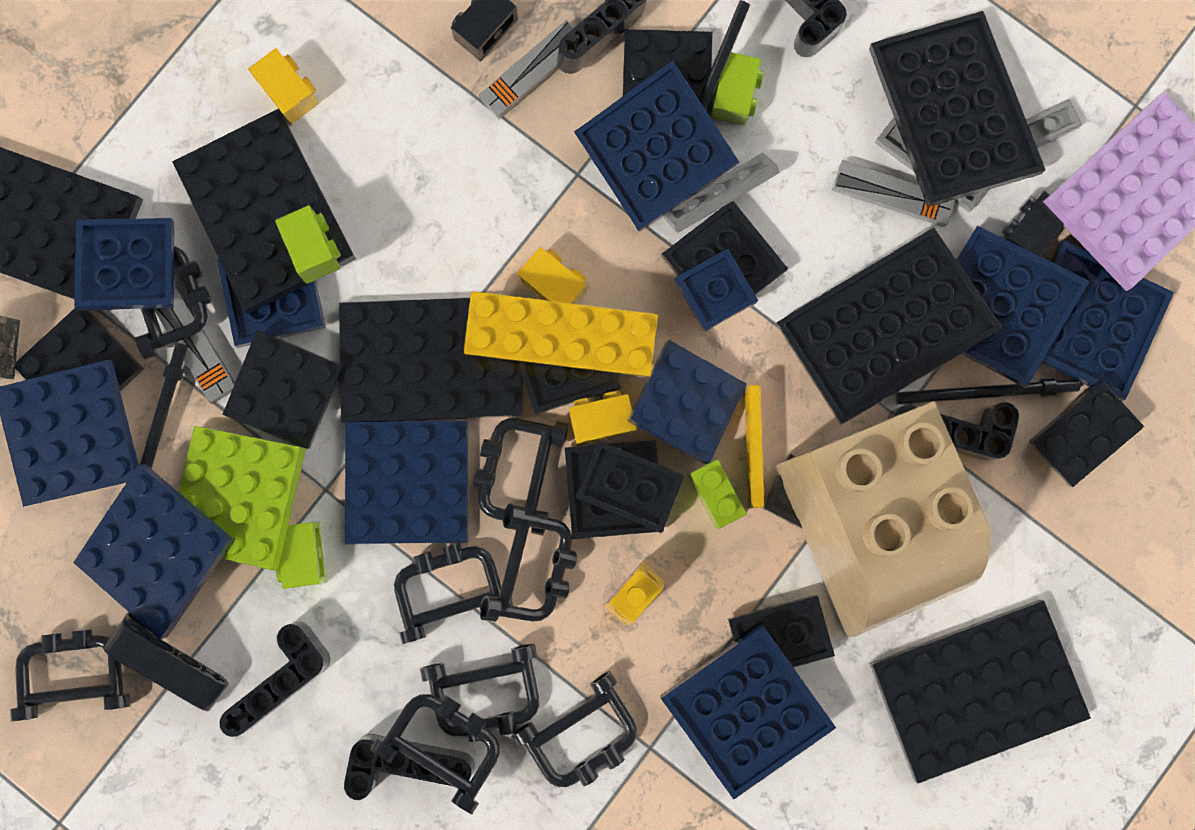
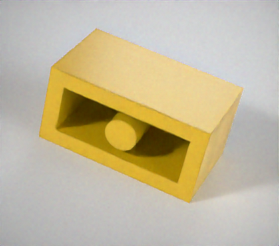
(283, 85)
(551, 279)
(601, 418)

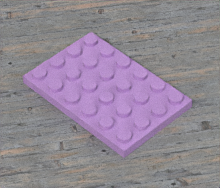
(1134, 193)

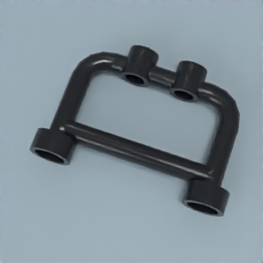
(198, 298)
(492, 451)
(426, 563)
(555, 587)
(28, 702)
(504, 722)
(474, 725)
(586, 770)

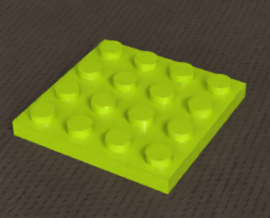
(245, 490)

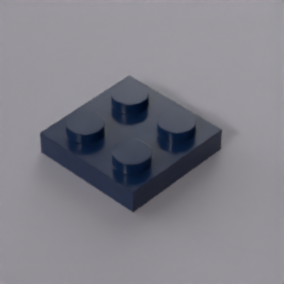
(716, 290)

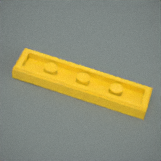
(754, 446)

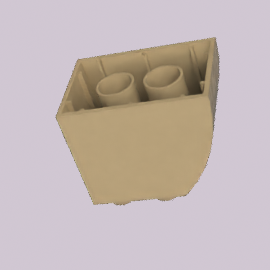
(889, 518)

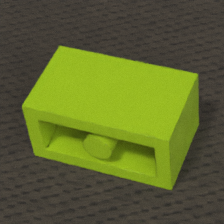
(736, 89)
(308, 244)
(717, 494)
(302, 557)

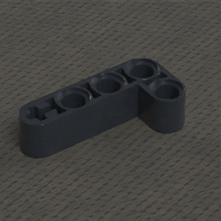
(816, 24)
(602, 27)
(980, 434)
(164, 664)
(273, 685)
(371, 767)

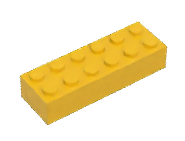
(560, 334)

